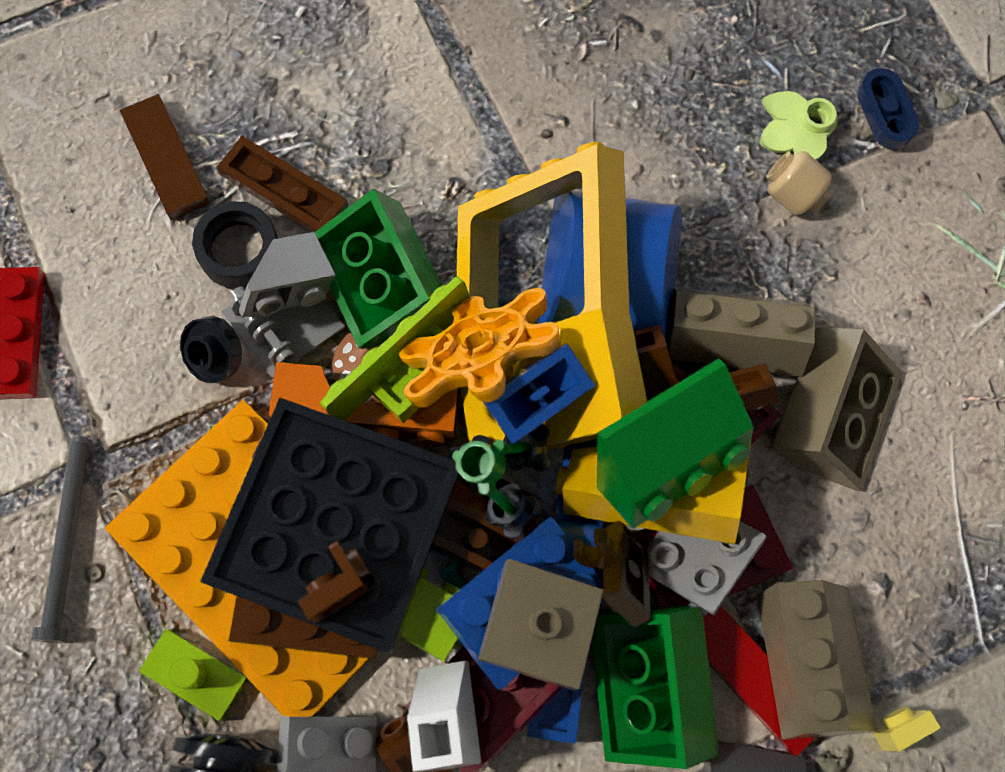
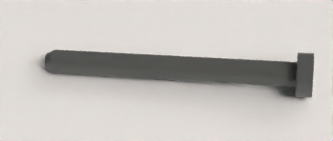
(63, 546)

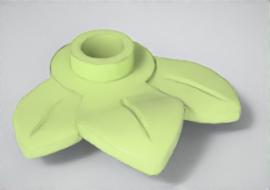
(792, 123)

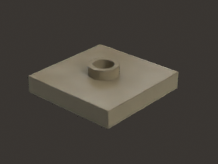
(541, 625)

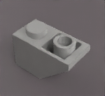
(288, 276)

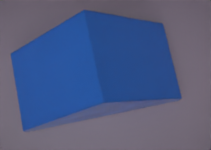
(539, 393)

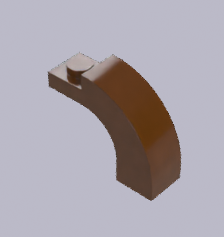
(660, 373)

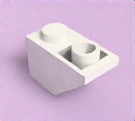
(443, 719)

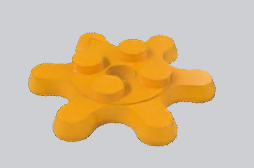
(479, 348)

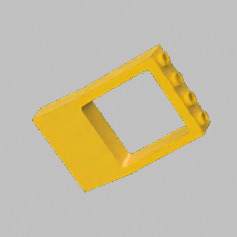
(603, 331)

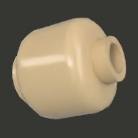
(799, 183)

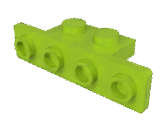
(383, 371)

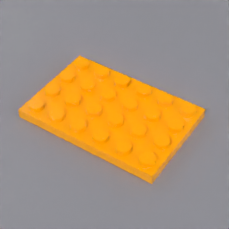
(172, 538)

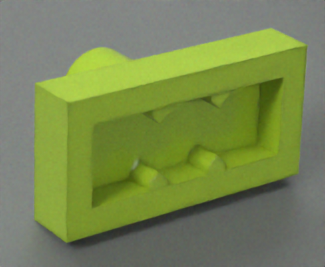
(194, 675)

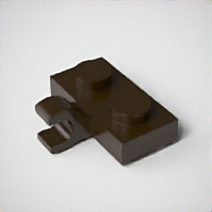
(625, 570)

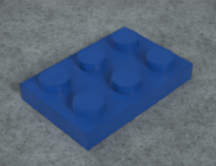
(471, 606)

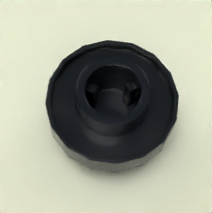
(210, 349)

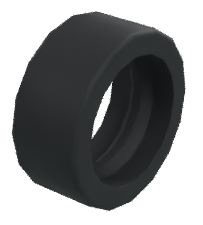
(216, 221)

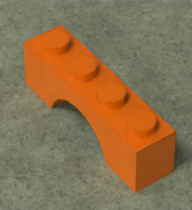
(309, 385)

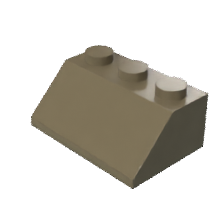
(741, 330)
(839, 407)
(815, 660)

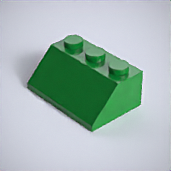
(377, 267)
(673, 445)
(655, 688)

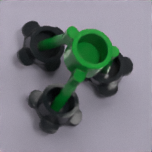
(485, 464)

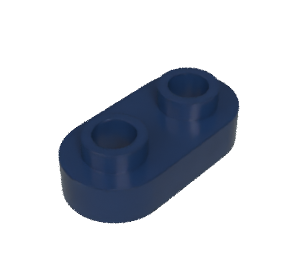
(891, 110)

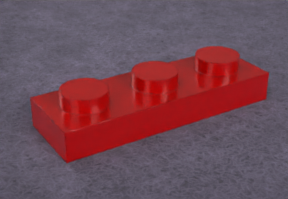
(20, 330)

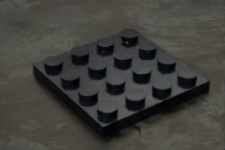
(327, 484)

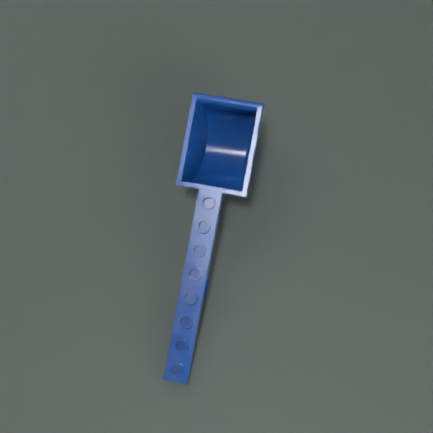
(652, 269)

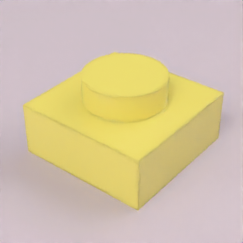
(905, 728)

